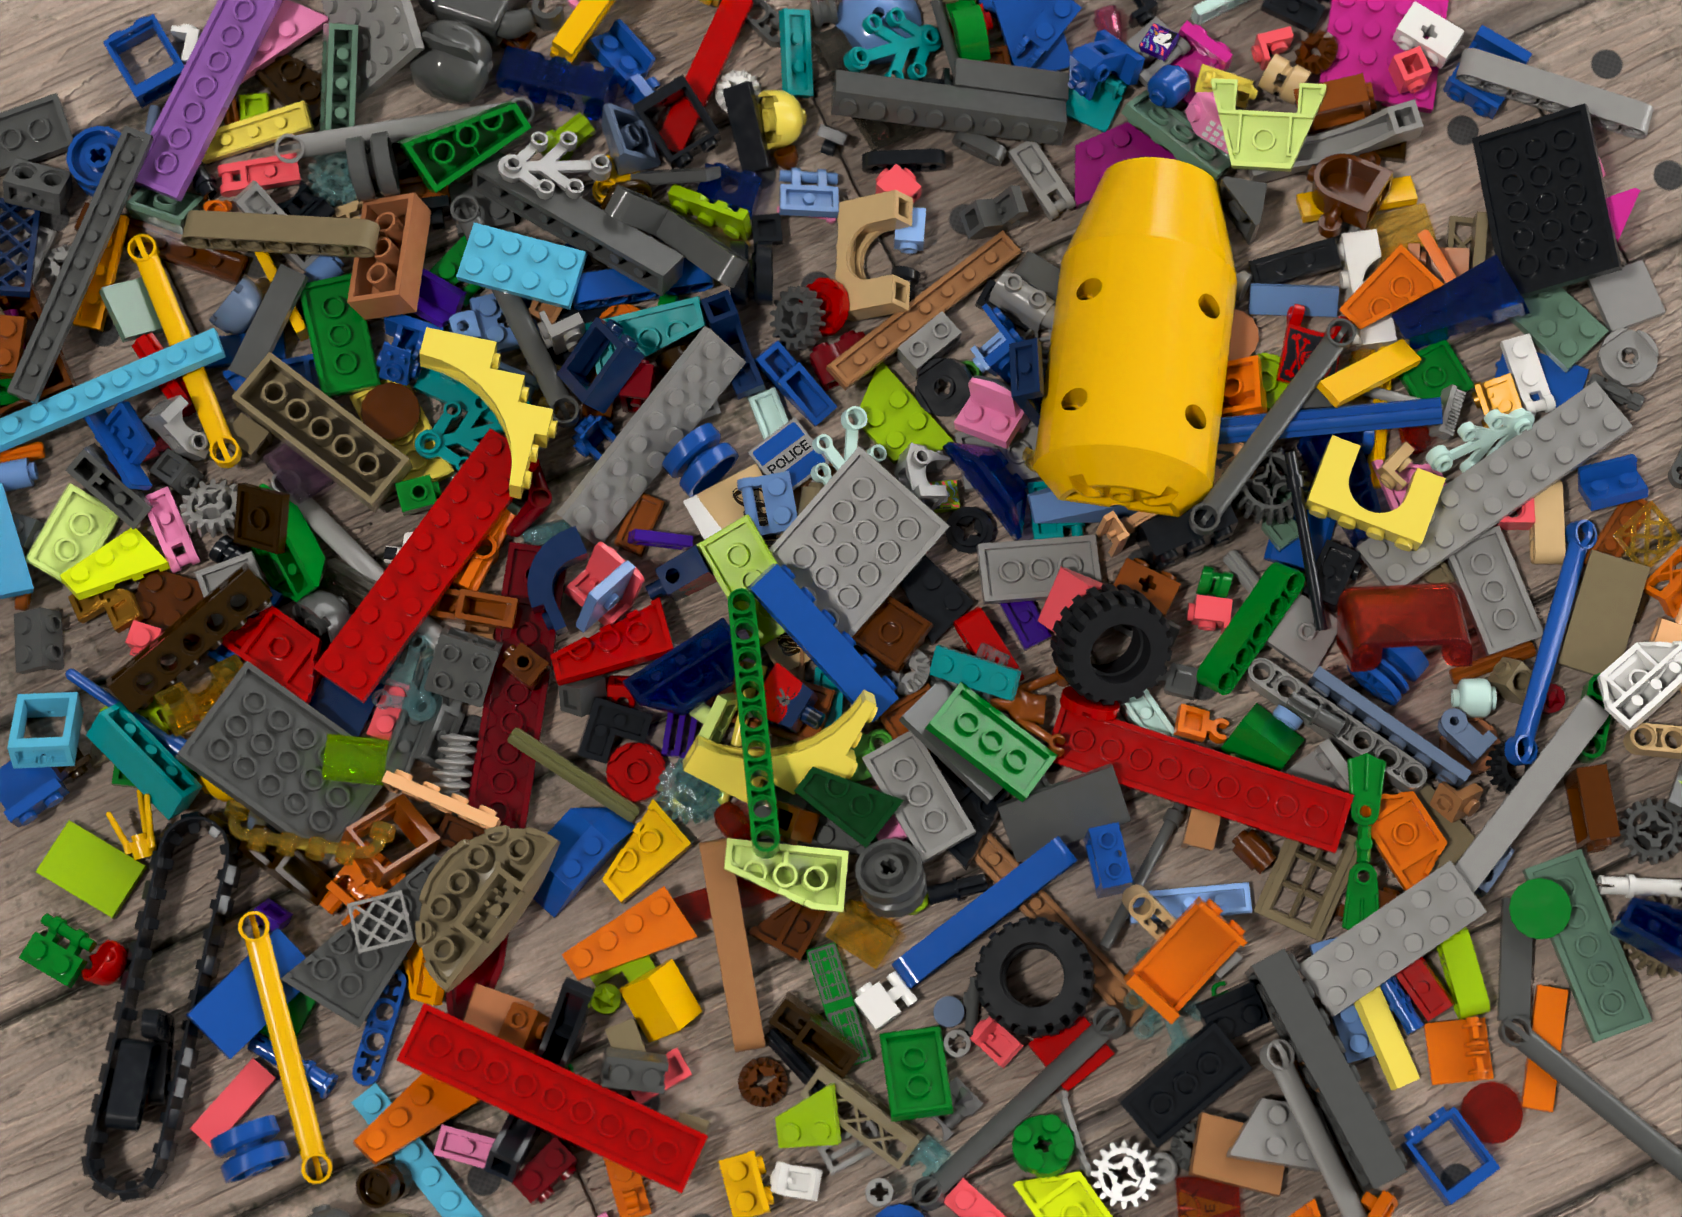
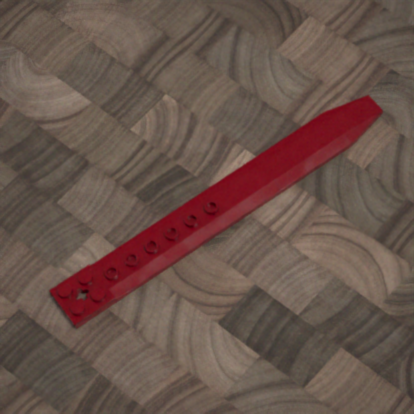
(502, 772)

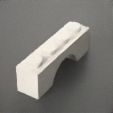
(1358, 255)

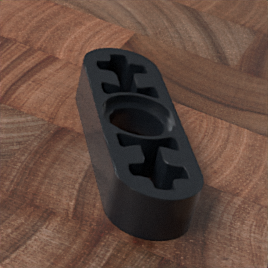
(914, 159)

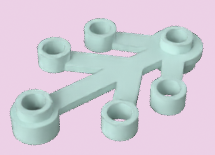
(1513, 424)
(851, 442)

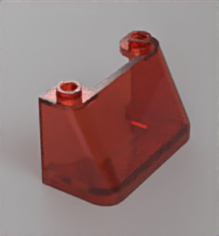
(1401, 618)

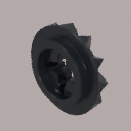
(964, 517)

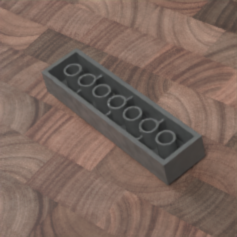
(1341, 1099)

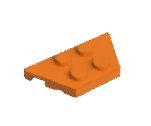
(1406, 837)

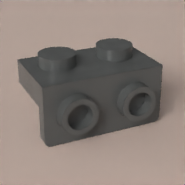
(38, 640)

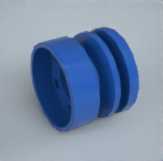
(1388, 678)

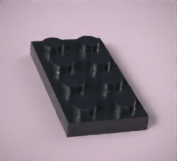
(1184, 1083)

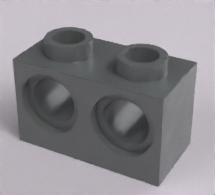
(37, 187)

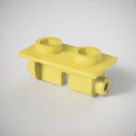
(1245, 86)

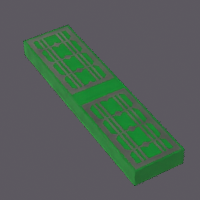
(837, 997)

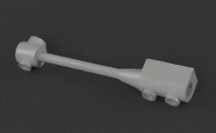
(1023, 301)

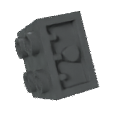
(462, 665)

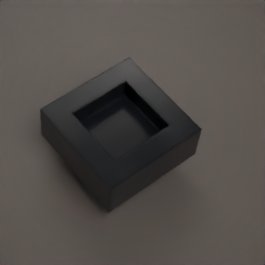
(767, 228)

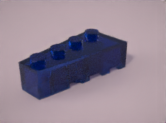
(1462, 305)

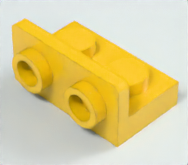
(745, 1186)

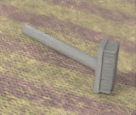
(1451, 404)

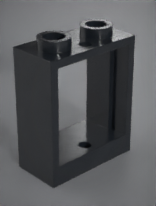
(665, 97)

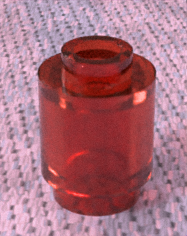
(1417, 437)
(732, 821)

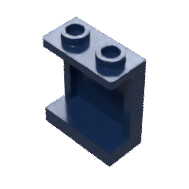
(1027, 377)

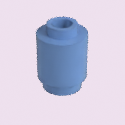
(324, 268)
(18, 474)

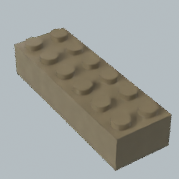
(322, 432)

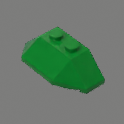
(301, 566)

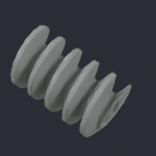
(454, 763)

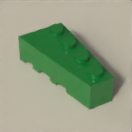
(460, 145)

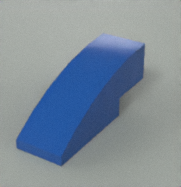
(795, 383)

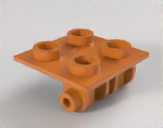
(1458, 1051)

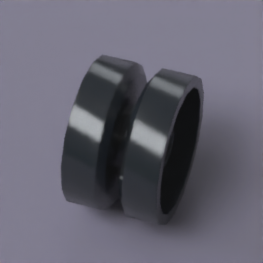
(756, 274)

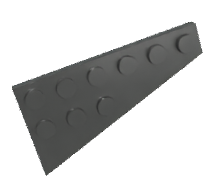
(354, 980)

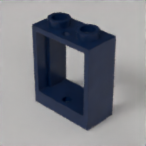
(614, 373)

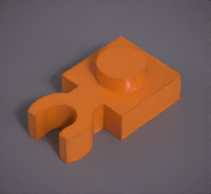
(1195, 725)

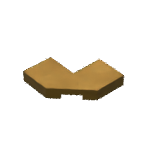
(118, 603)

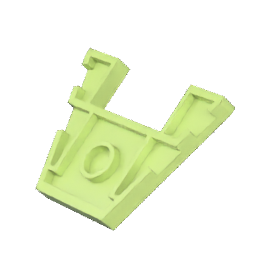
(1265, 137)

